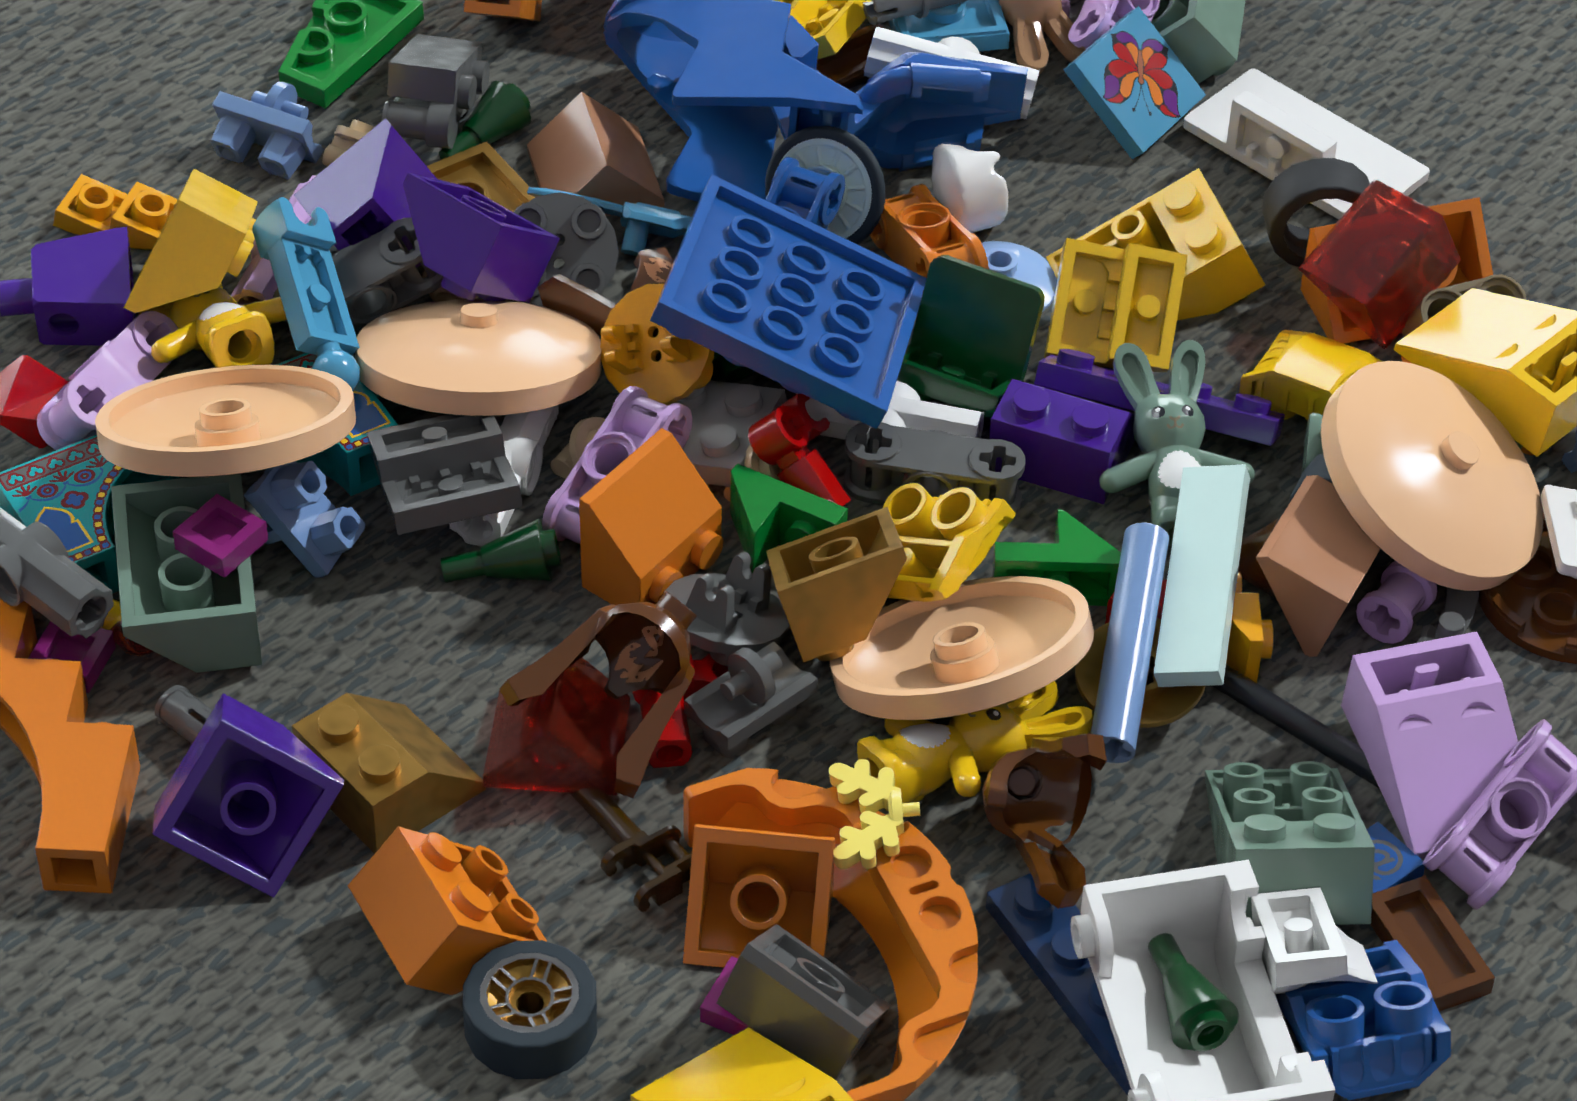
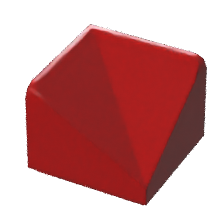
(23, 392)

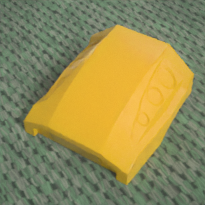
(1303, 372)
(942, 538)

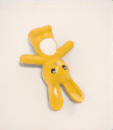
(220, 328)
(932, 753)

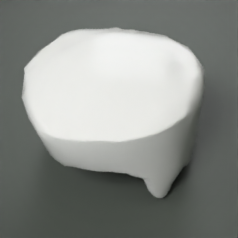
(969, 186)

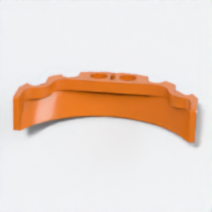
(903, 904)

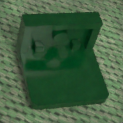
(971, 335)

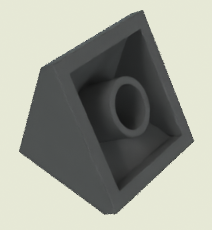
(801, 1001)

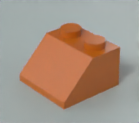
(648, 524)

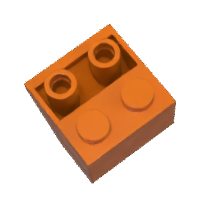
(440, 907)

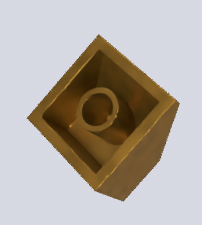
(837, 582)
(389, 764)

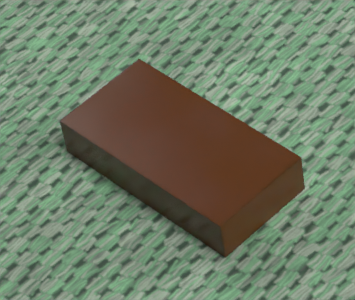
(1434, 941)

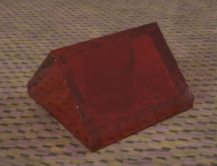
(1382, 260)
(560, 737)

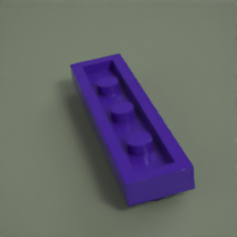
(1245, 418)

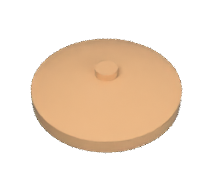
(478, 357)
(225, 420)
(1431, 476)
(966, 651)

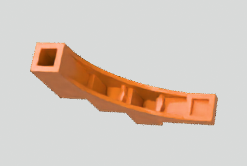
(81, 767)

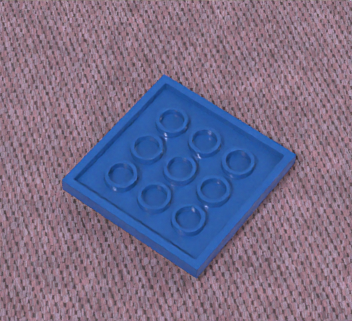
(791, 302)

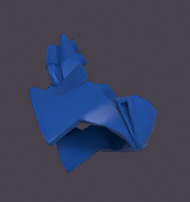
(749, 66)

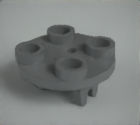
(589, 242)
(732, 609)

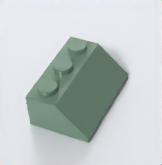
(1202, 33)
(172, 599)

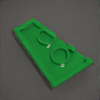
(344, 44)

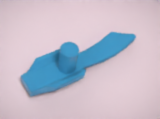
(637, 219)

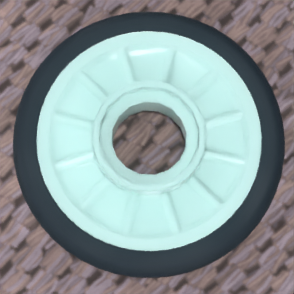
(836, 150)

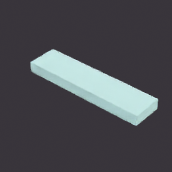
(1202, 576)

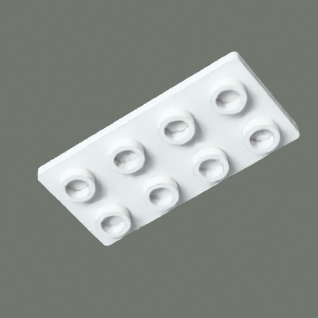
(1277, 128)

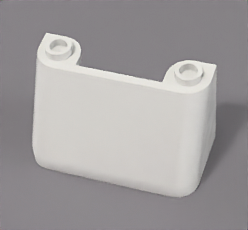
(1209, 922)

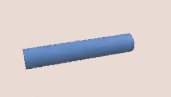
(1130, 640)

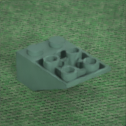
(1295, 832)

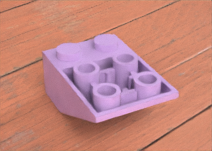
(1431, 731)

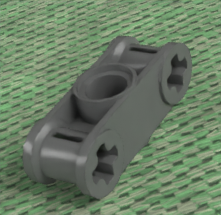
(382, 274)
(932, 460)

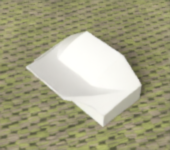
(1305, 943)

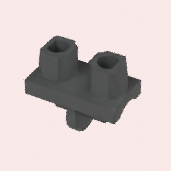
(752, 694)

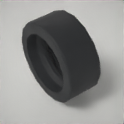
(1302, 185)

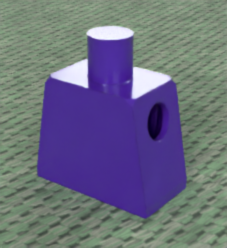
(75, 289)

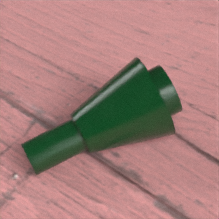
(498, 114)
(521, 554)
(1196, 1009)

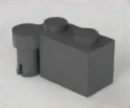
(434, 87)

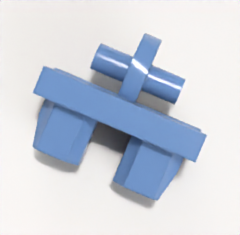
(269, 121)
(303, 517)

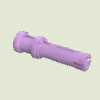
(1390, 609)

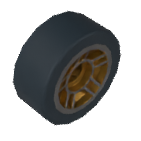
(554, 992)

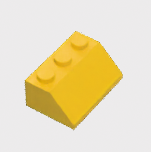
(199, 243)

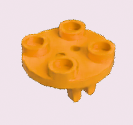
(631, 351)

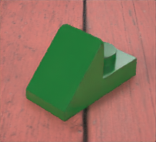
(775, 513)
(1074, 558)

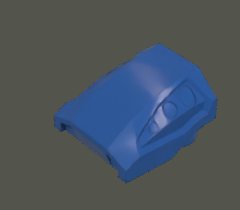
(1370, 1033)

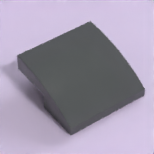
(443, 471)

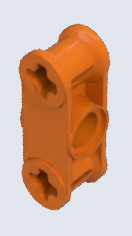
(920, 229)

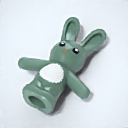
(1165, 429)

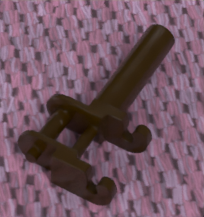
(639, 848)

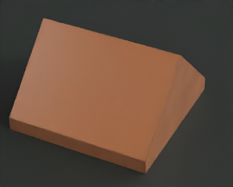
(594, 155)
(1315, 561)

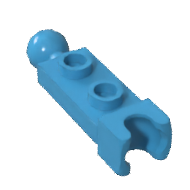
(309, 286)

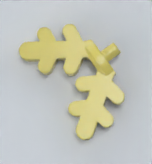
(876, 829)

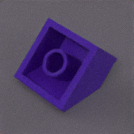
(476, 241)
(1062, 438)
(246, 797)

